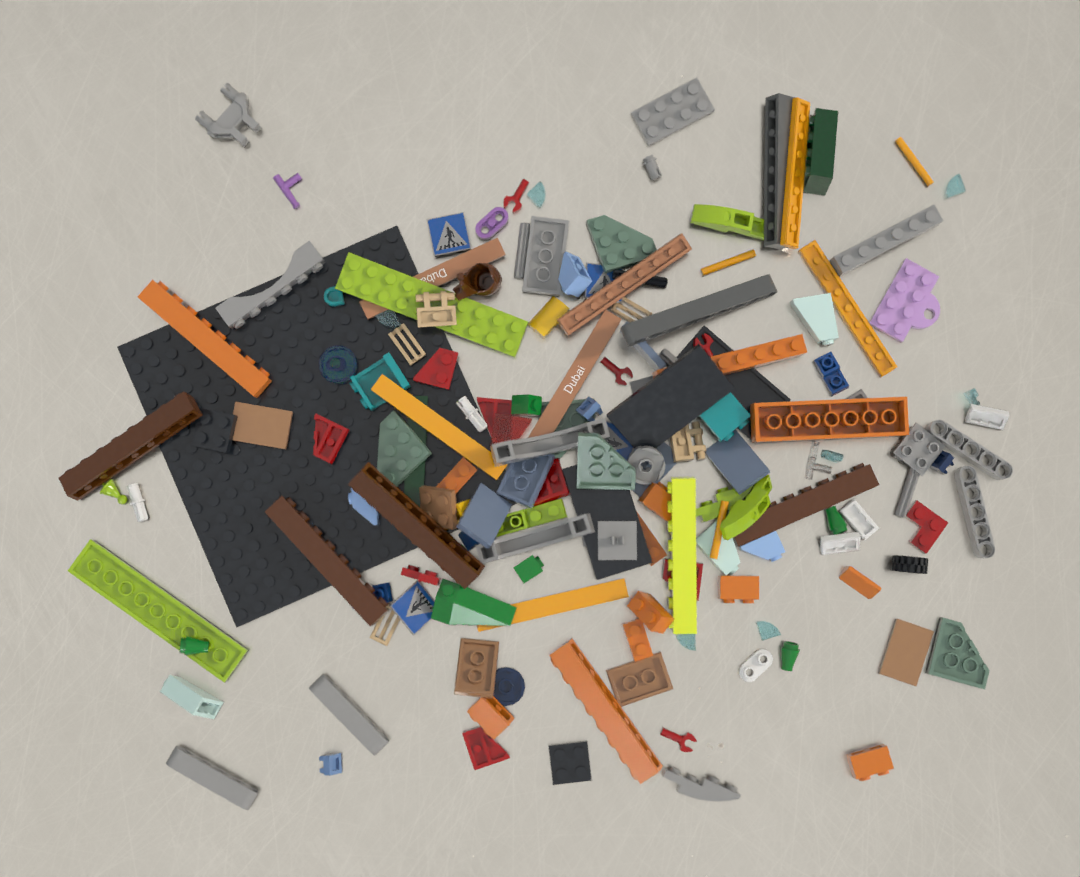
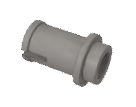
(652, 167)

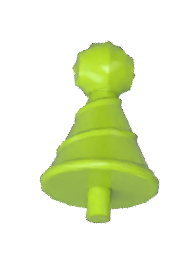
(111, 490)

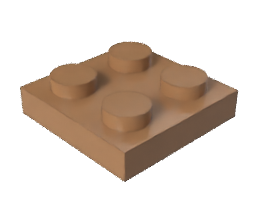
(439, 505)

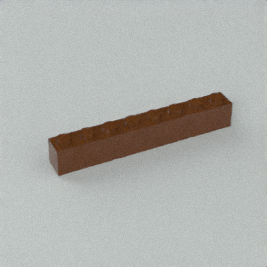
(130, 446)
(810, 502)
(416, 525)
(327, 561)

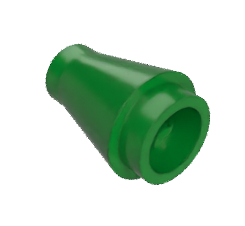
(835, 521)
(193, 646)
(789, 654)

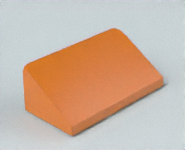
(859, 582)

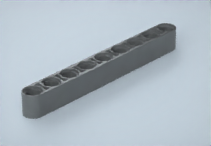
(698, 310)

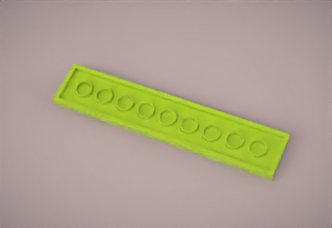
(398, 291)
(155, 608)

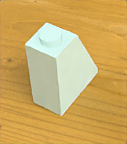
(818, 317)
(727, 556)
(191, 697)

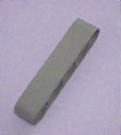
(978, 450)
(981, 519)
(349, 714)
(212, 777)

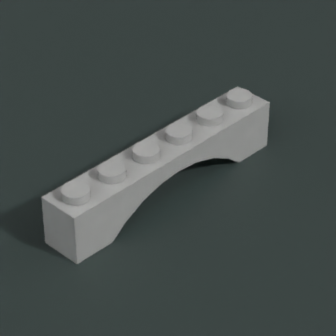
(886, 240)
(238, 309)
(537, 446)
(536, 538)

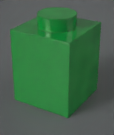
(526, 405)
(529, 568)

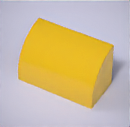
(546, 317)

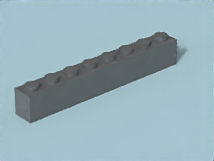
(777, 131)

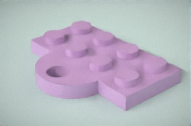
(906, 302)

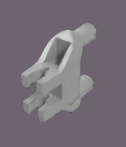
(232, 118)

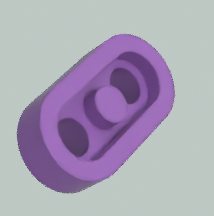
(491, 223)

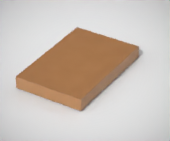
(262, 425)
(906, 652)
(476, 668)
(639, 679)

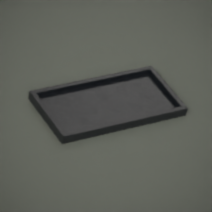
(749, 384)
(671, 399)
(606, 506)

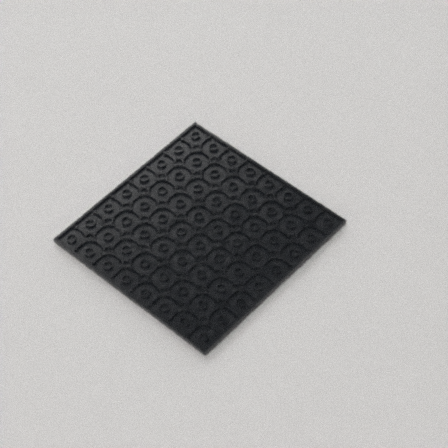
(231, 491)

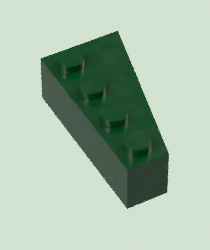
(820, 152)

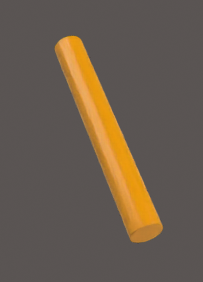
(914, 161)
(728, 262)
(718, 534)

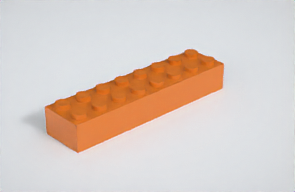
(829, 419)

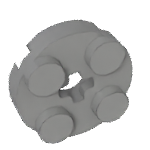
(655, 459)

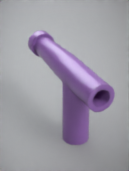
(284, 186)

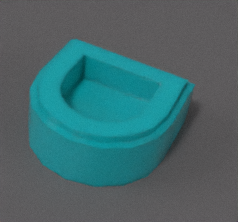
(334, 297)

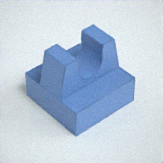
(588, 408)
(331, 764)

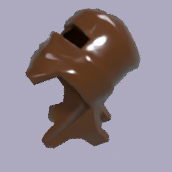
(479, 280)

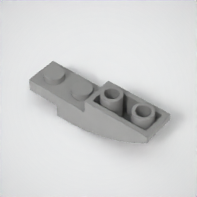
(707, 789)

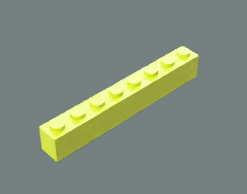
(682, 554)

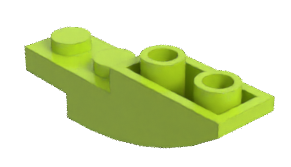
(728, 219)
(711, 510)
(747, 512)
(532, 517)

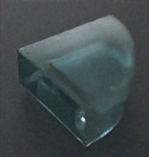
(955, 186)
(537, 194)
(388, 319)
(971, 396)
(832, 456)
(767, 630)
(687, 641)

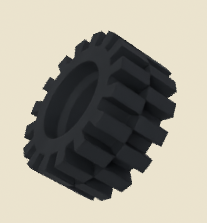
(910, 564)

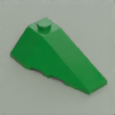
(469, 607)

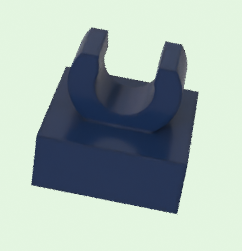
(942, 462)

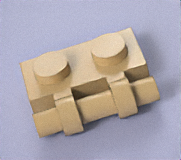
(436, 316)
(682, 445)

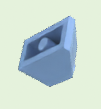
(573, 275)
(363, 507)
(765, 547)

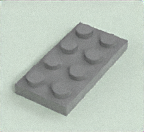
(672, 111)
(545, 255)

